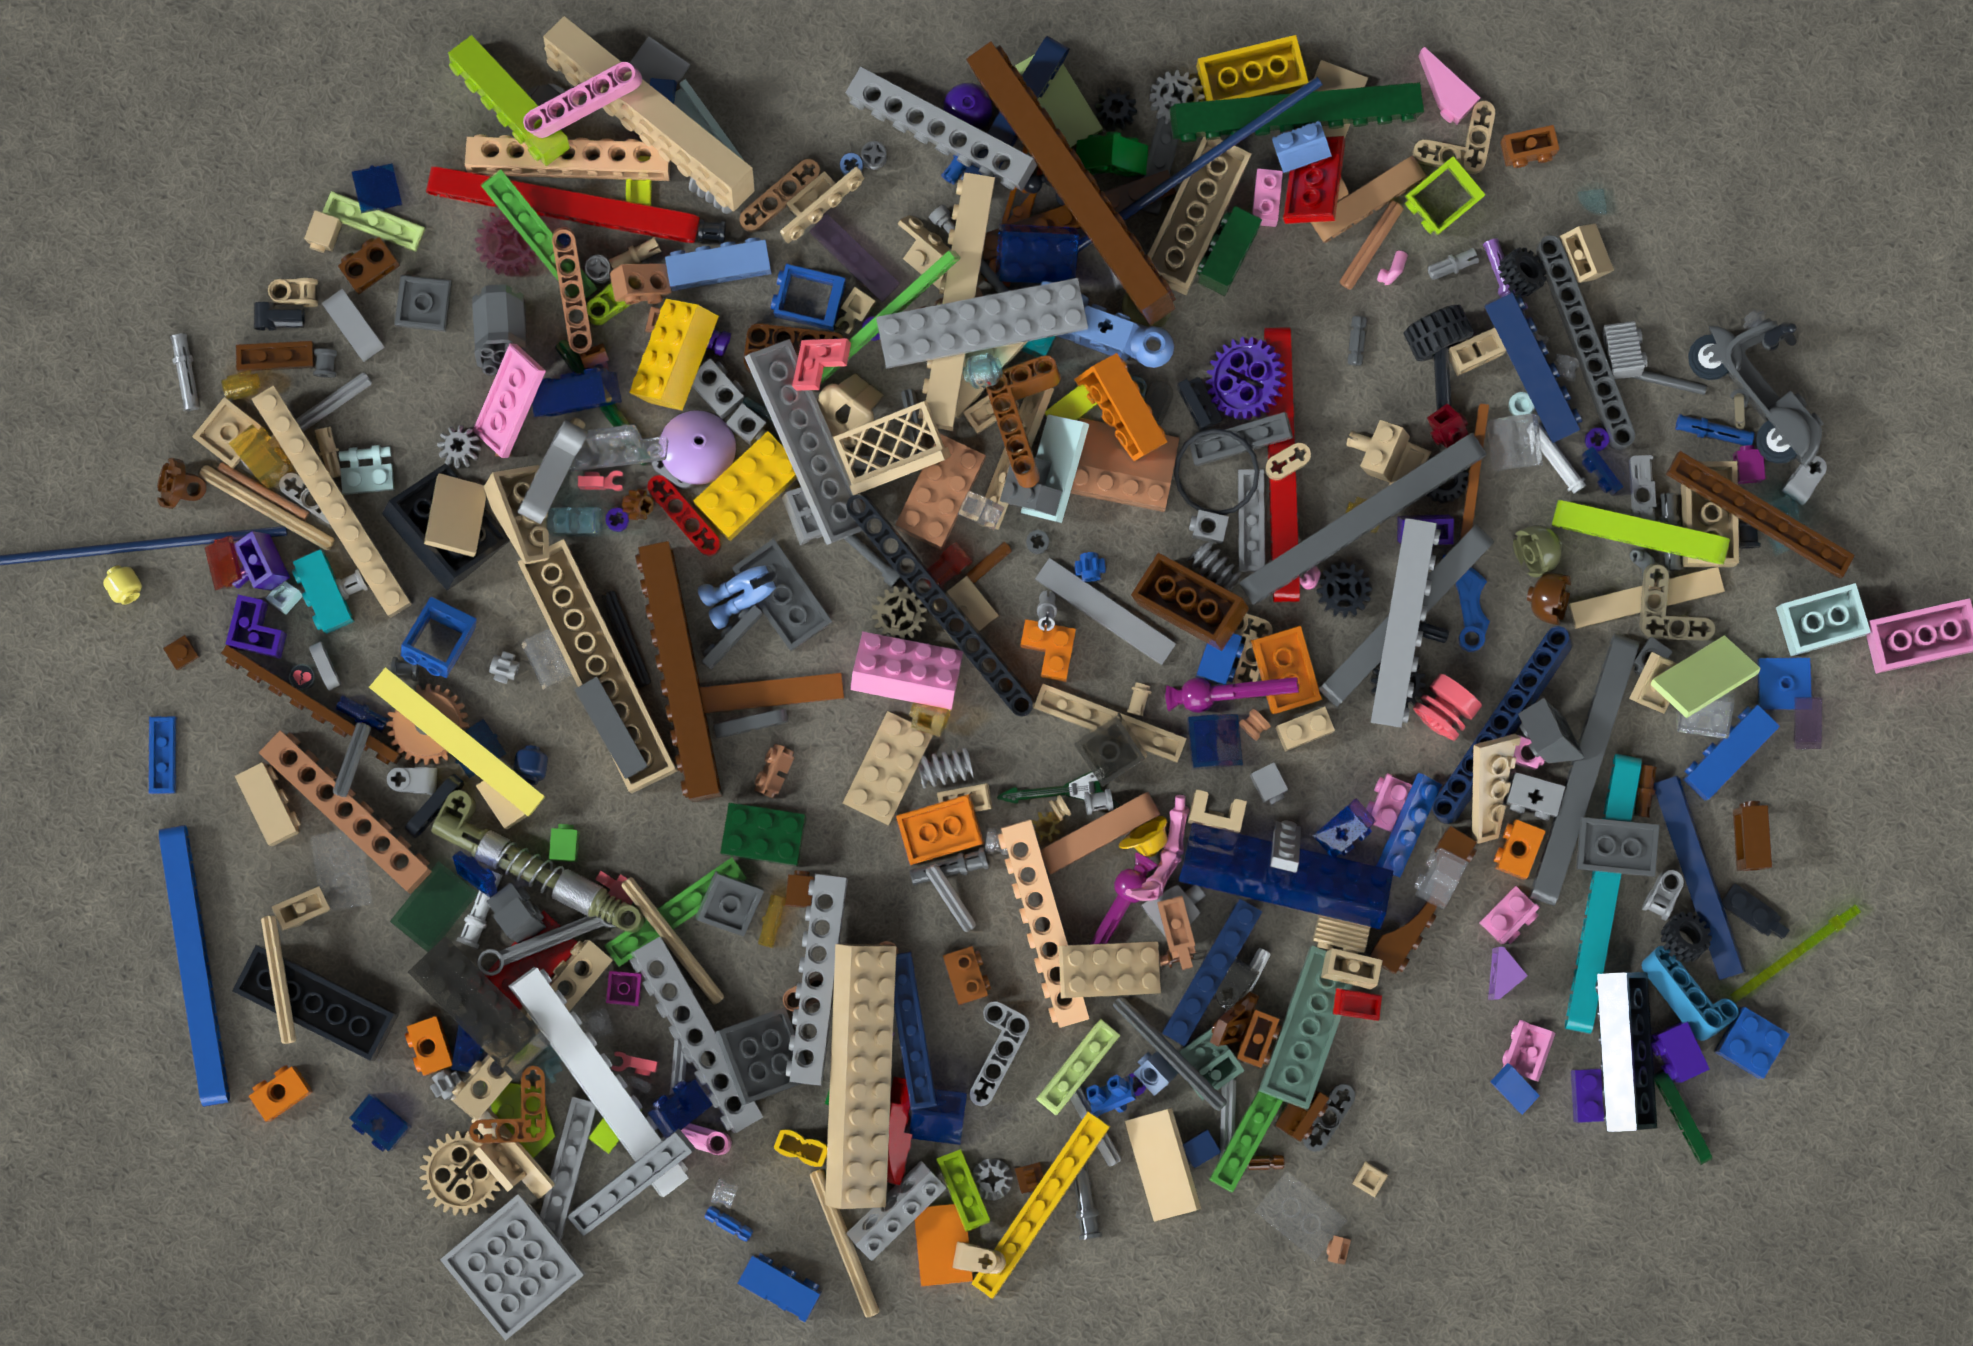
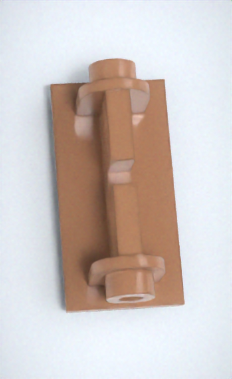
(776, 761)

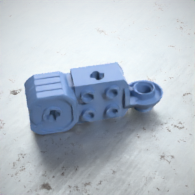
(1123, 336)

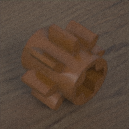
(637, 504)

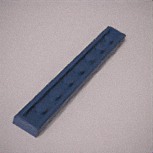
(1698, 876)

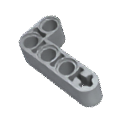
(552, 471)
(995, 1057)

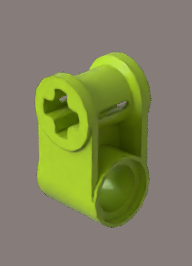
(607, 301)

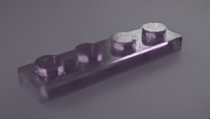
(854, 258)

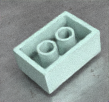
(1823, 619)

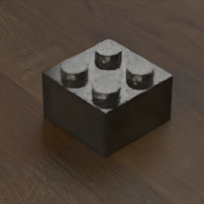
(1110, 749)

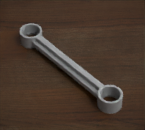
(543, 942)

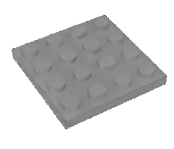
(512, 1266)

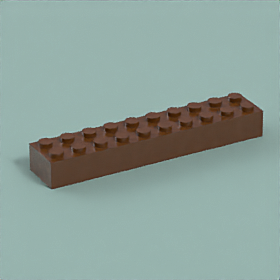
(680, 672)

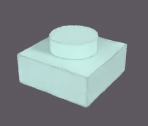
(284, 597)

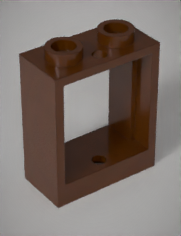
(1752, 836)

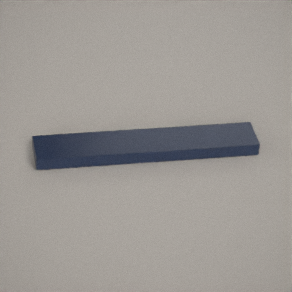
(912, 1035)

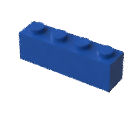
(1730, 754)

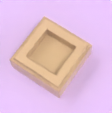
(1370, 1179)

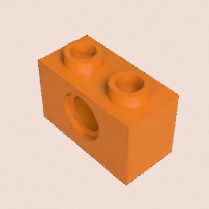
(1530, 838)
(441, 1056)
(295, 1088)

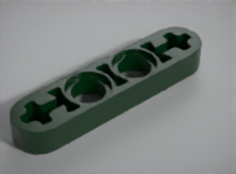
(1682, 1117)

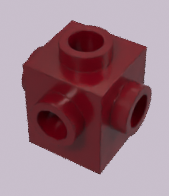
(1447, 426)

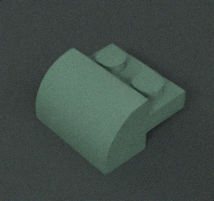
(1213, 1062)

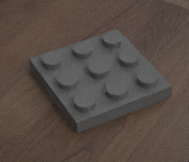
(759, 1054)

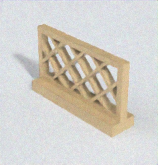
(901, 467)

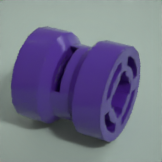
(722, 340)

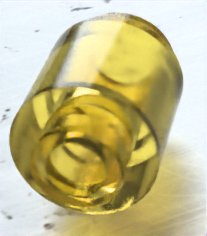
(241, 385)

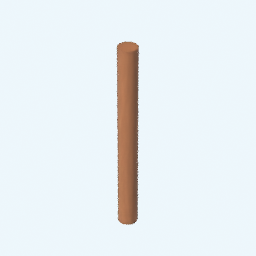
(263, 491)

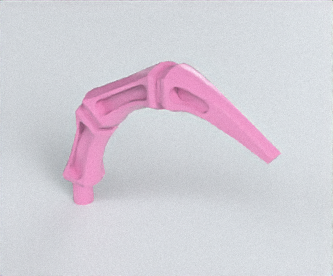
(1169, 857)

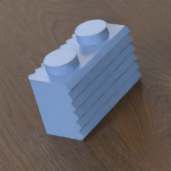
(1301, 146)

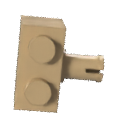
(1381, 450)

